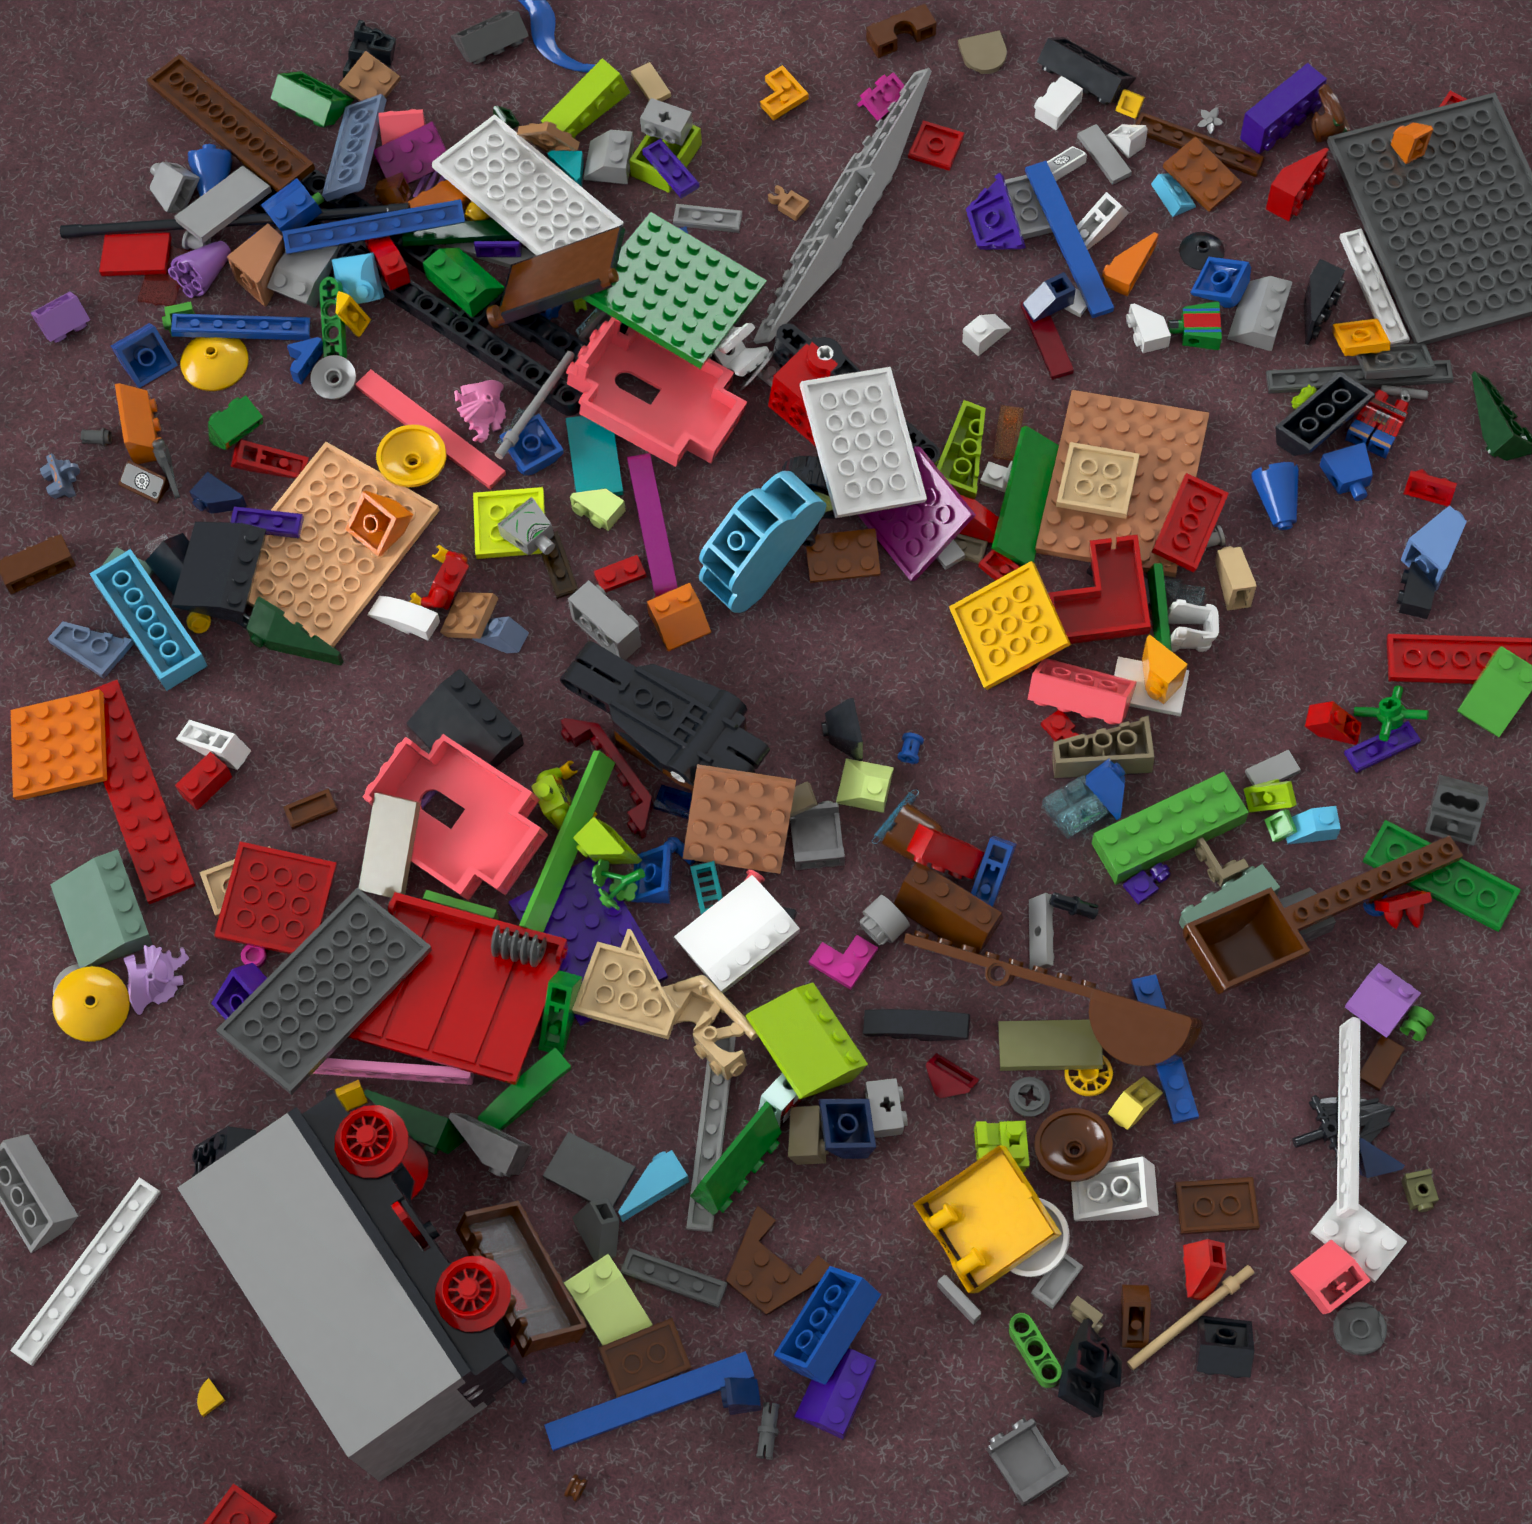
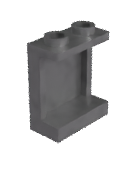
(818, 837)
(1026, 1461)

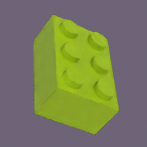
(644, 170)

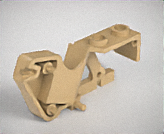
(700, 1002)

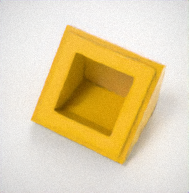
(352, 1095)

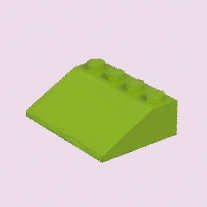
(807, 1041)

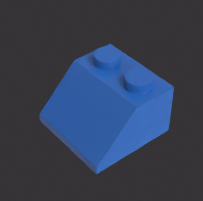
(292, 207)
(144, 355)

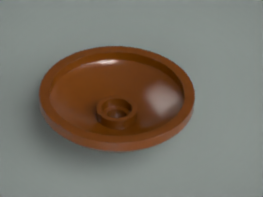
(1073, 1130)

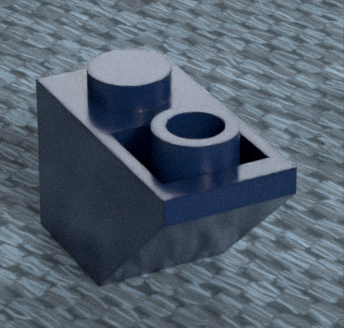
(1050, 297)
(740, 1395)

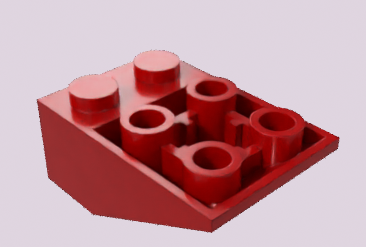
(1296, 184)

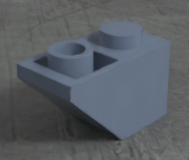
(503, 635)

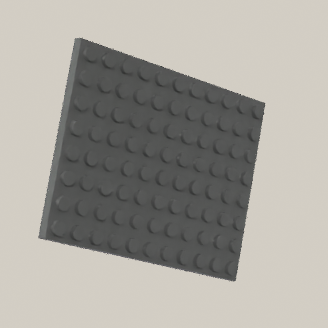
(1450, 222)

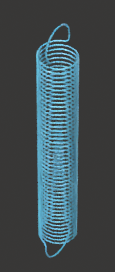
(891, 815)

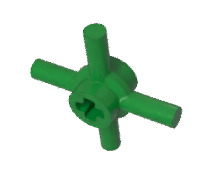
(1391, 713)

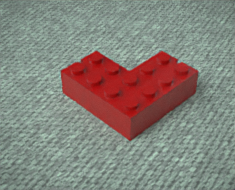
(1116, 602)

